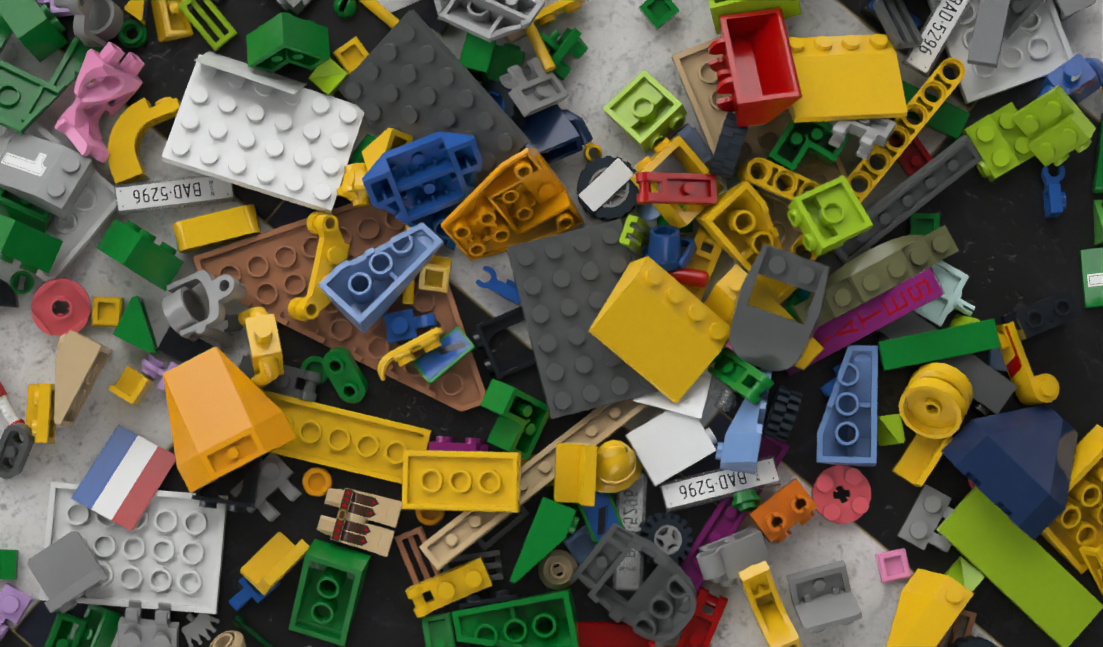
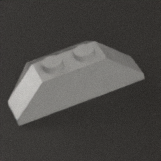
(489, 17)

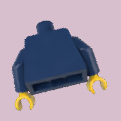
(558, 134)

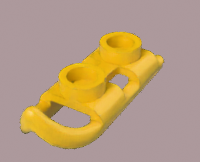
(405, 353)

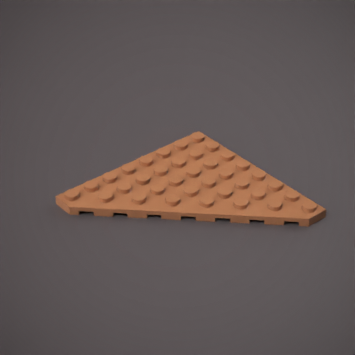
(280, 266)

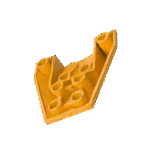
(511, 207)
(219, 418)

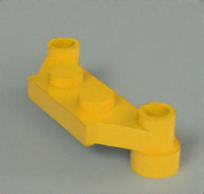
(329, 254)

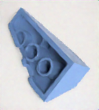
(373, 281)
(850, 418)
(744, 436)

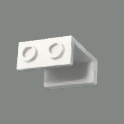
(670, 444)

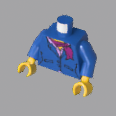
(1076, 77)

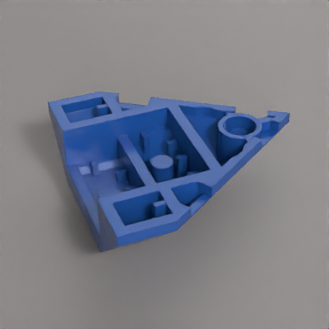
(425, 179)

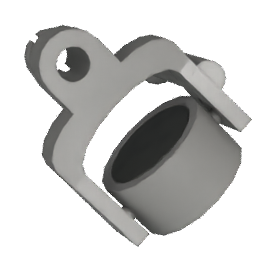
(94, 20)
(187, 312)

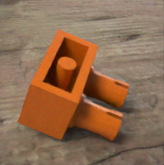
(782, 511)

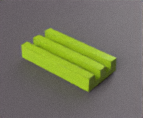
(223, 38)
(644, 229)

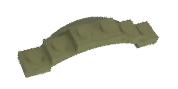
(879, 271)

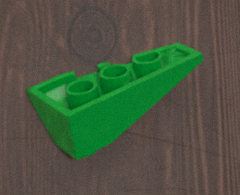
(529, 621)

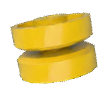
(936, 400)

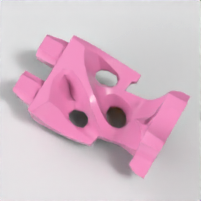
(108, 82)

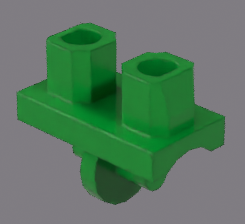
(568, 42)

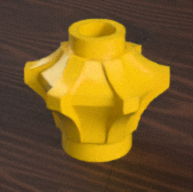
(352, 185)

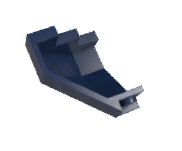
(1019, 463)

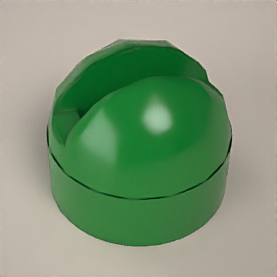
(349, 11)
(28, 284)

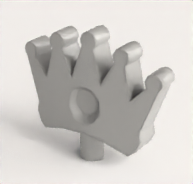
(199, 626)

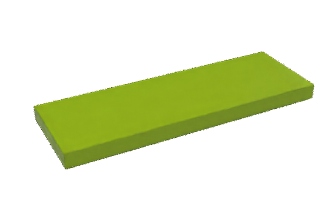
(1020, 568)

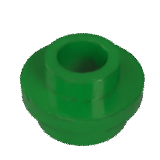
(128, 26)
(746, 500)

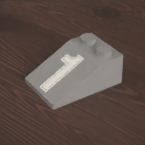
(44, 173)

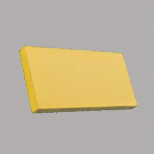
(461, 481)

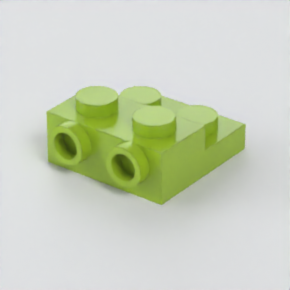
(646, 111)
(1054, 126)
(999, 142)
(828, 216)

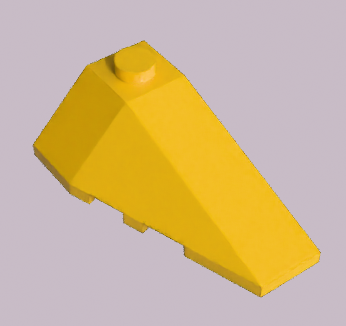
(741, 227)
(723, 299)
(927, 609)

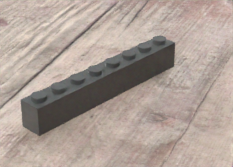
(989, 387)

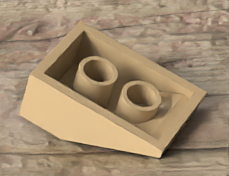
(76, 373)

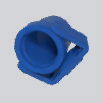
(666, 245)

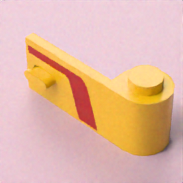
(1030, 388)

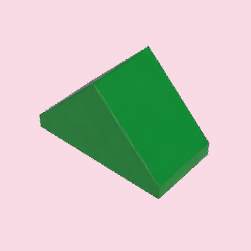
(136, 327)

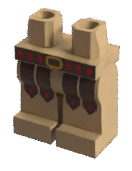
(352, 519)

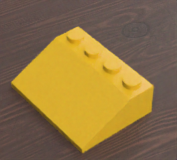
(847, 78)
(660, 328)
(1083, 518)

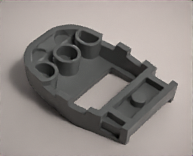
(768, 338)
(659, 605)

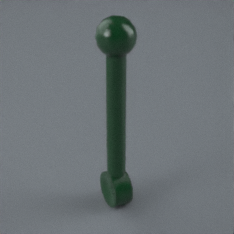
(239, 622)

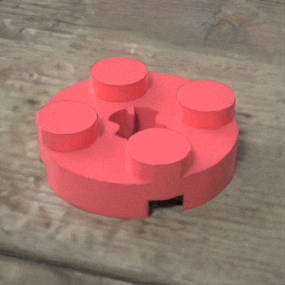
(62, 290)
(851, 480)

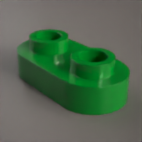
(347, 375)

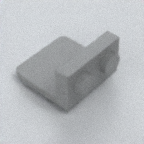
(67, 572)
(823, 597)

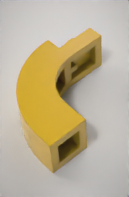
(128, 133)
(768, 607)

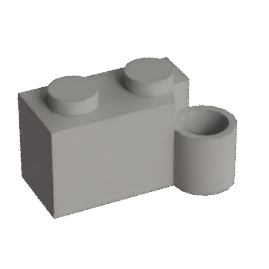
(732, 554)

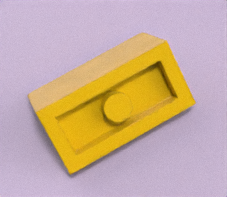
(920, 459)
(575, 473)
(273, 562)

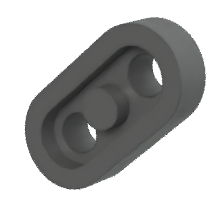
(14, 448)

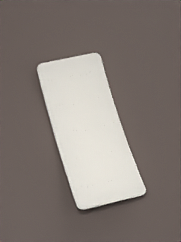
(606, 184)

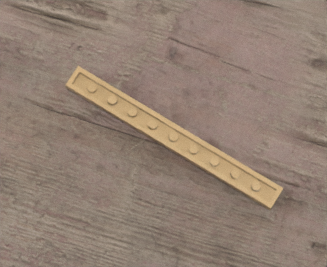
(535, 476)

